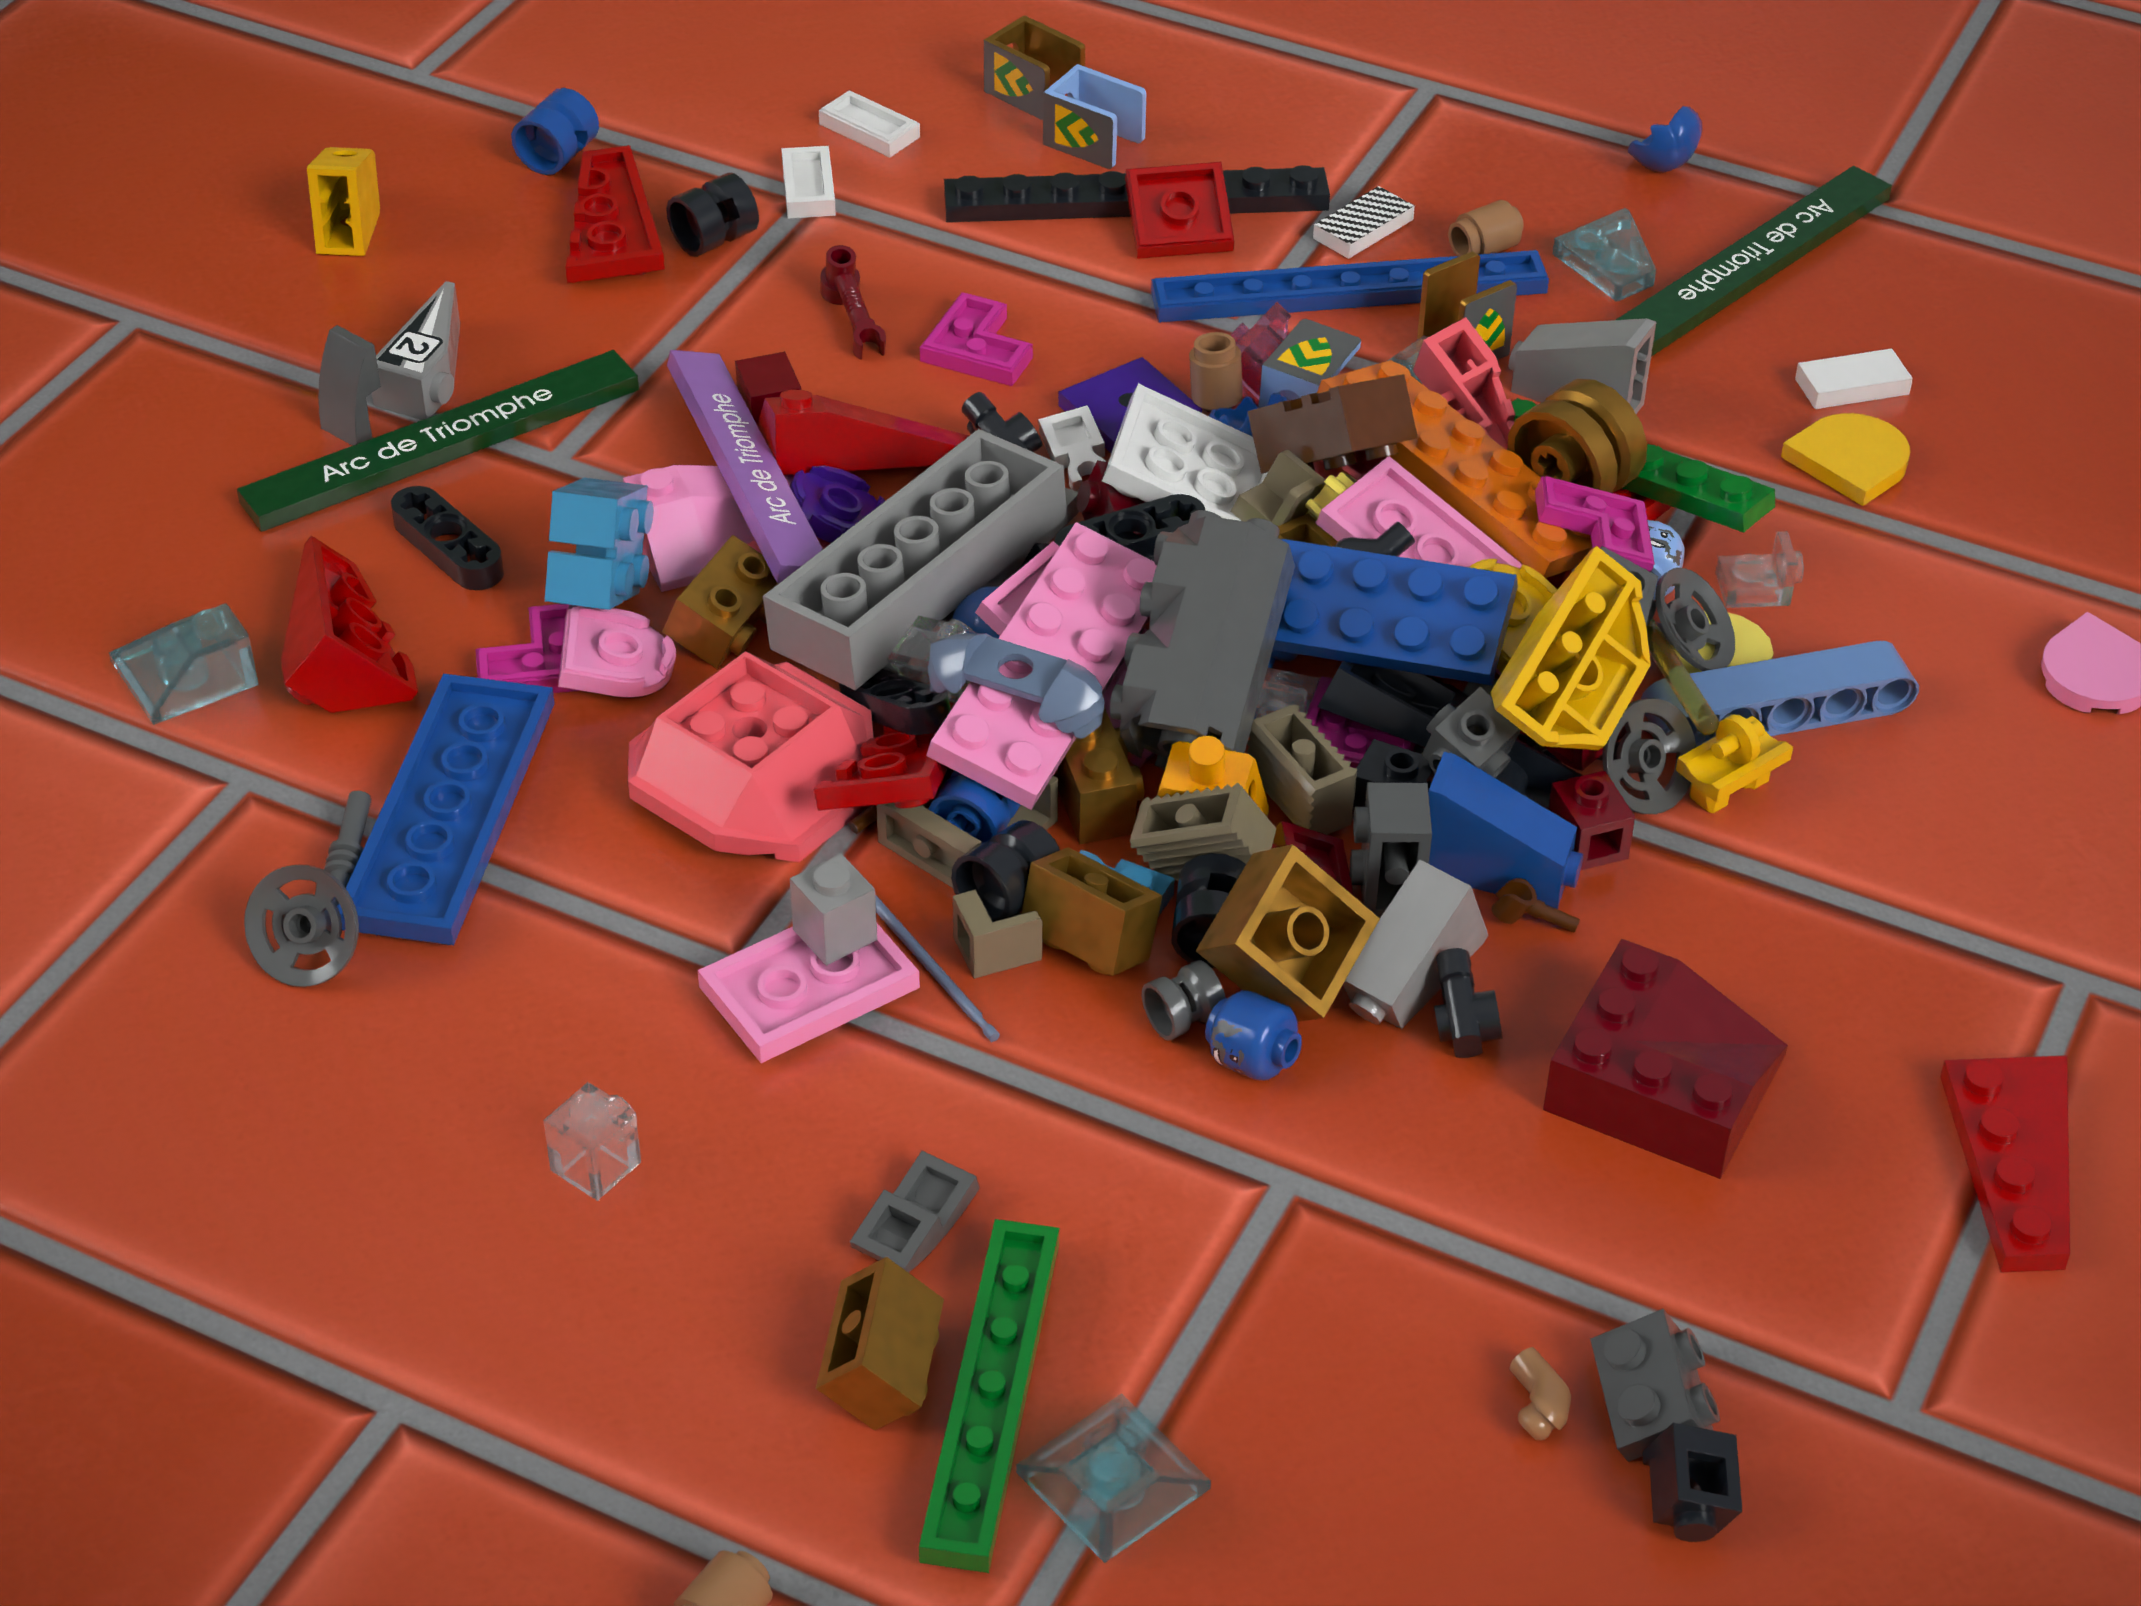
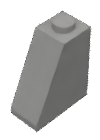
(1599, 350)
(1398, 962)

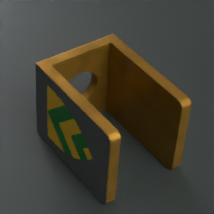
(1031, 66)
(1451, 296)

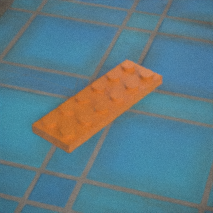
(1476, 476)

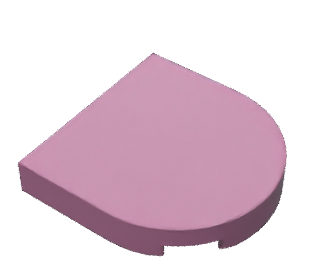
(614, 653)
(2093, 667)

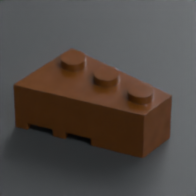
(1336, 424)

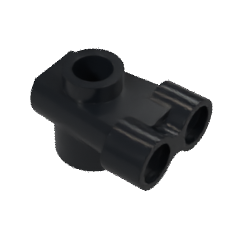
(1016, 429)
(1465, 1015)

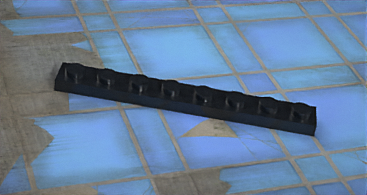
(1106, 194)

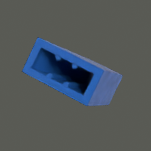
(1496, 834)

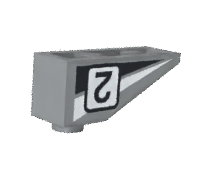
(421, 359)

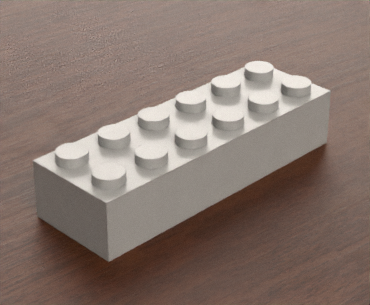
(915, 557)

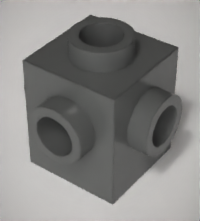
(1473, 733)

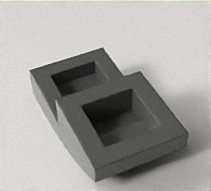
(345, 379)
(917, 1214)

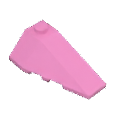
(690, 520)

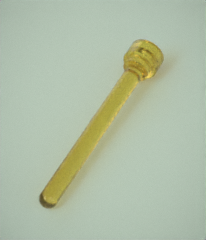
(1680, 681)

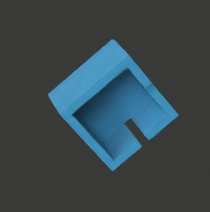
(609, 530)

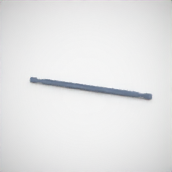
(935, 970)

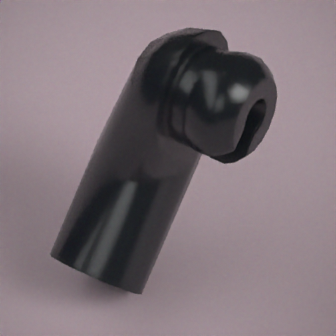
(1391, 542)

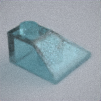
(188, 664)
(1113, 1477)

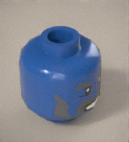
(1253, 1035)

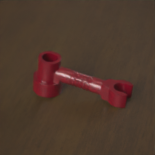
(842, 287)

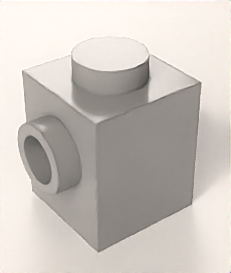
(833, 909)

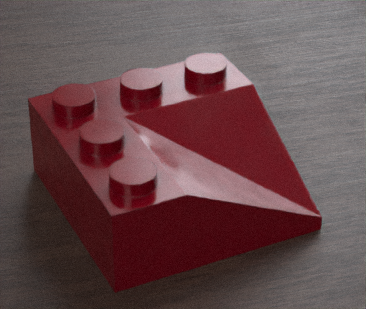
(1663, 1062)

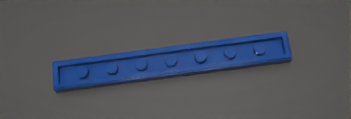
(1329, 286)

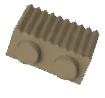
(1303, 770)
(1200, 823)

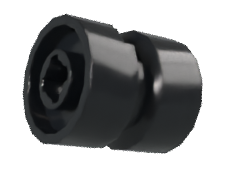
(712, 214)
(1002, 867)
(1200, 895)

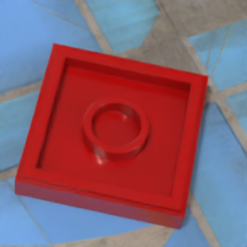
(1179, 210)

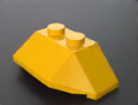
(1578, 659)

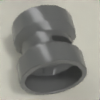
(1182, 1000)

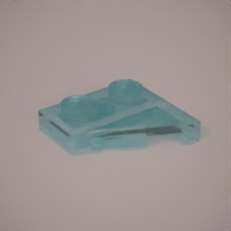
(1609, 255)

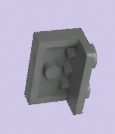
(1652, 1381)

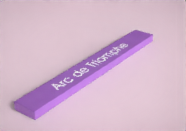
(745, 461)

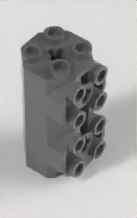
(1208, 636)

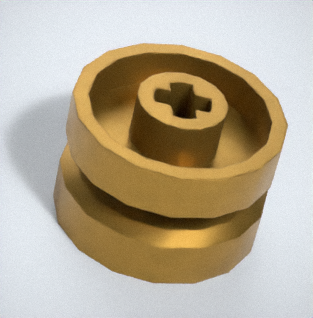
(1582, 437)

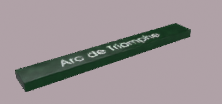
(1760, 255)
(436, 440)

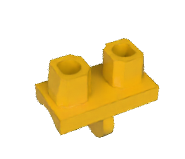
(1733, 759)

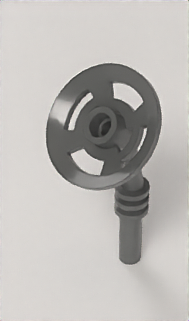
(1687, 624)
(1646, 755)
(309, 920)

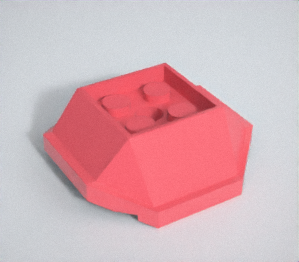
(744, 757)

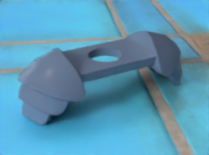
(1065, 689)

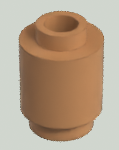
(1486, 229)
(1215, 371)
(729, 1581)

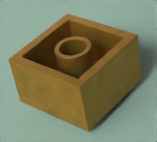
(1288, 932)

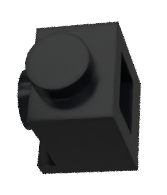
(1694, 1480)

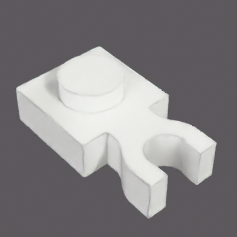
(1073, 442)

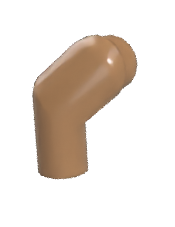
(1547, 1392)

